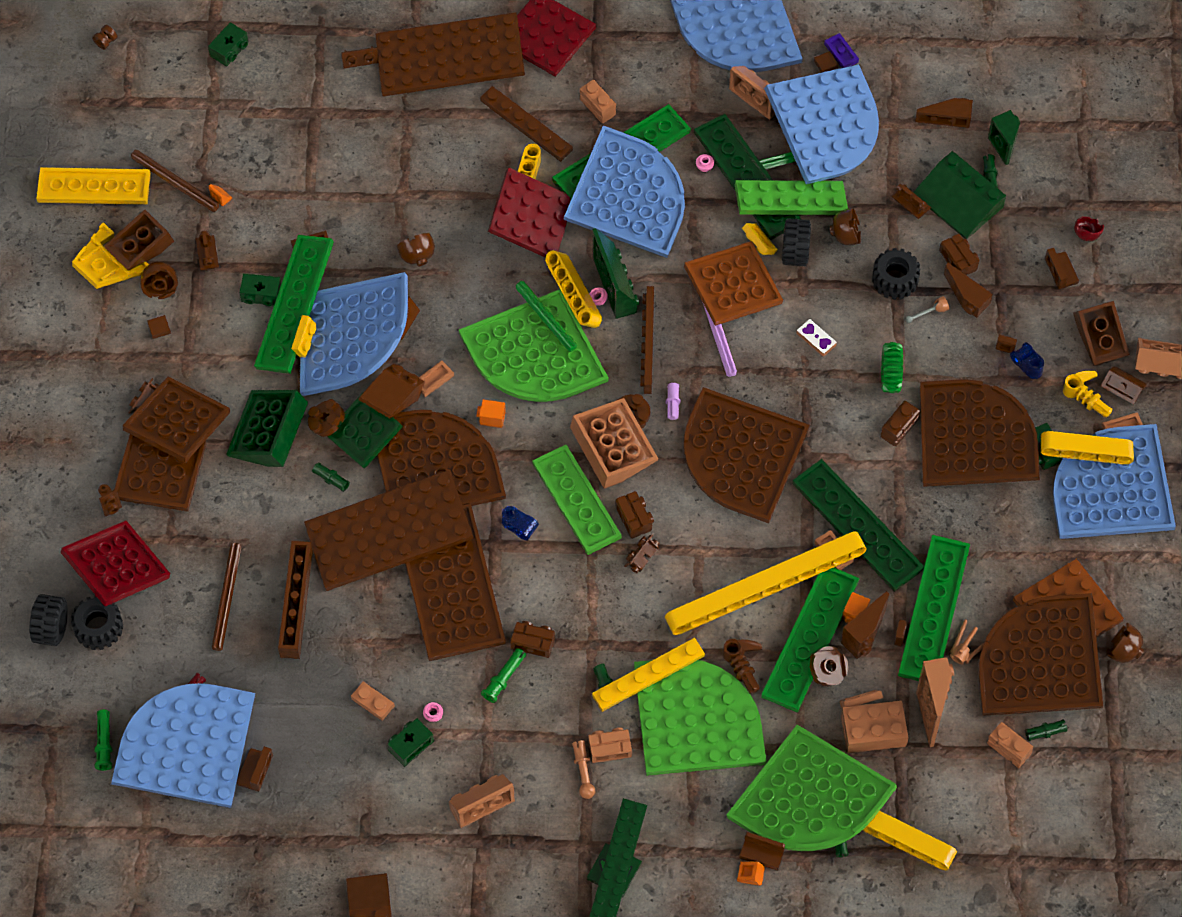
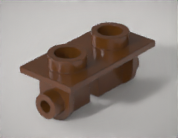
(360, 57)
(911, 201)
(207, 251)
(146, 389)
(109, 500)
(636, 558)

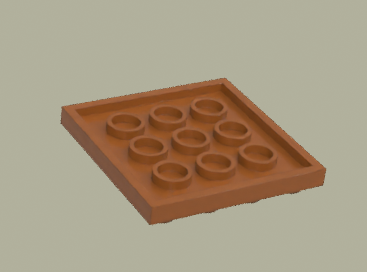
(733, 283)
(1075, 580)

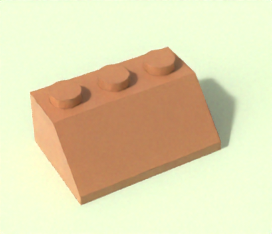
(751, 89)
(1159, 357)
(482, 800)

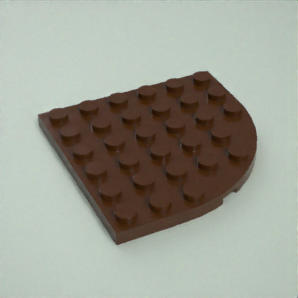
(975, 435)
(440, 443)
(741, 453)
(1042, 658)

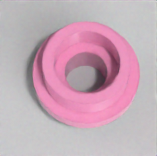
(704, 167)
(595, 293)
(433, 707)

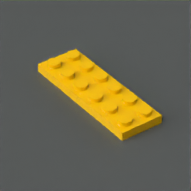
(93, 185)

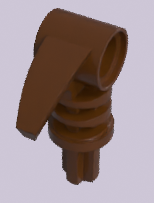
(739, 663)

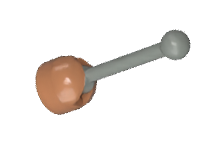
(940, 305)

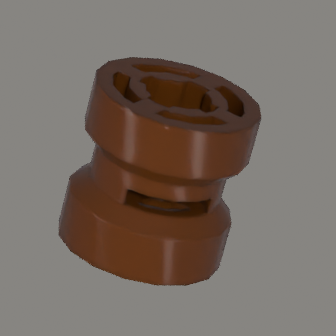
(104, 37)

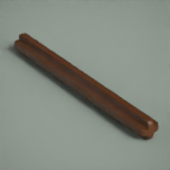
(175, 181)
(226, 597)

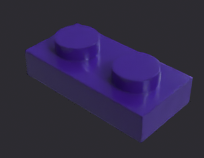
(841, 51)

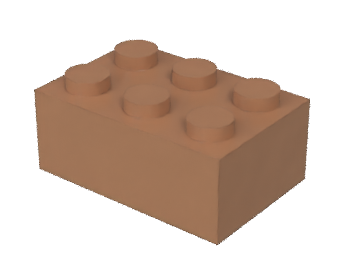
(874, 726)

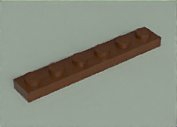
(526, 123)
(647, 346)

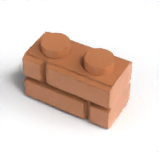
(597, 101)
(610, 745)
(1010, 745)

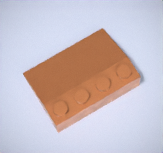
(613, 442)
(933, 693)

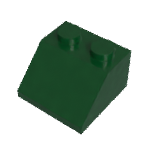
(1003, 134)

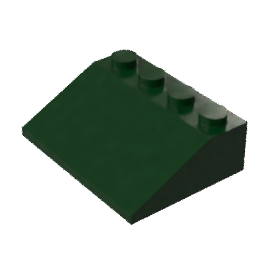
(960, 195)
(613, 275)
(268, 427)

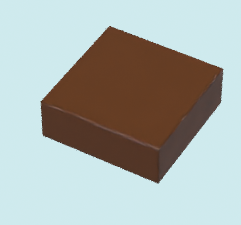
(826, 62)
(158, 326)
(1006, 344)
(900, 632)

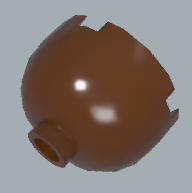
(846, 227)
(417, 250)
(159, 280)
(1126, 644)

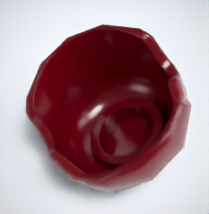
(1088, 229)

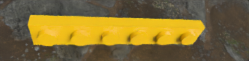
(648, 674)

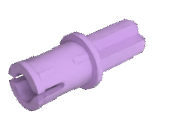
(673, 401)

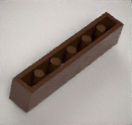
(295, 600)

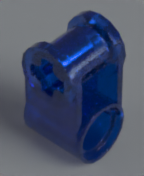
(1026, 358)
(521, 525)

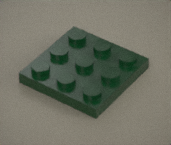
(364, 432)

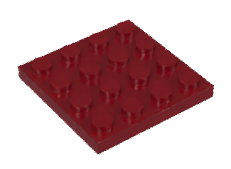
(551, 34)
(529, 213)
(115, 563)

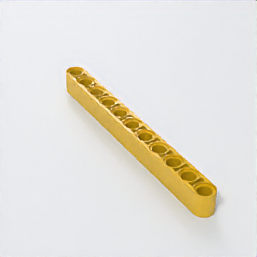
(765, 583)

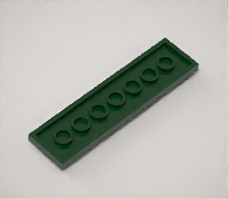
(738, 163)
(850, 514)

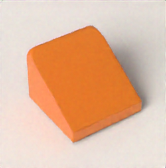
(219, 195)
(751, 873)

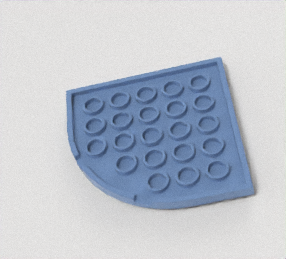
(738, 32)
(826, 121)
(629, 193)
(354, 332)
(1113, 497)
(186, 743)

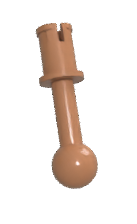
(586, 790)

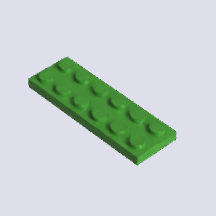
(790, 197)
(577, 499)

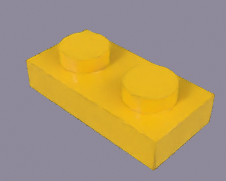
(759, 238)
(304, 336)

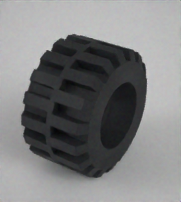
(796, 242)
(898, 261)
(48, 620)
(101, 636)

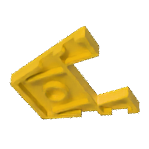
(99, 265)

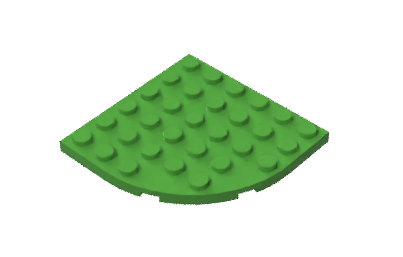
(527, 359)
(699, 722)
(811, 795)

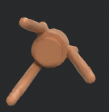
(961, 653)

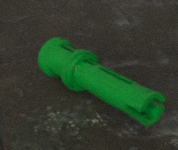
(498, 682)
(103, 748)

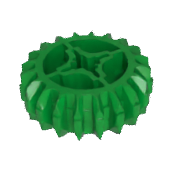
(892, 367)

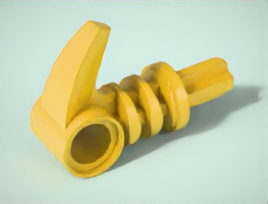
(1082, 393)

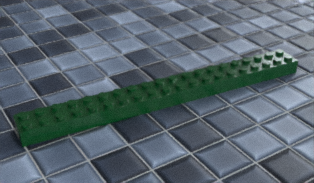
(618, 859)

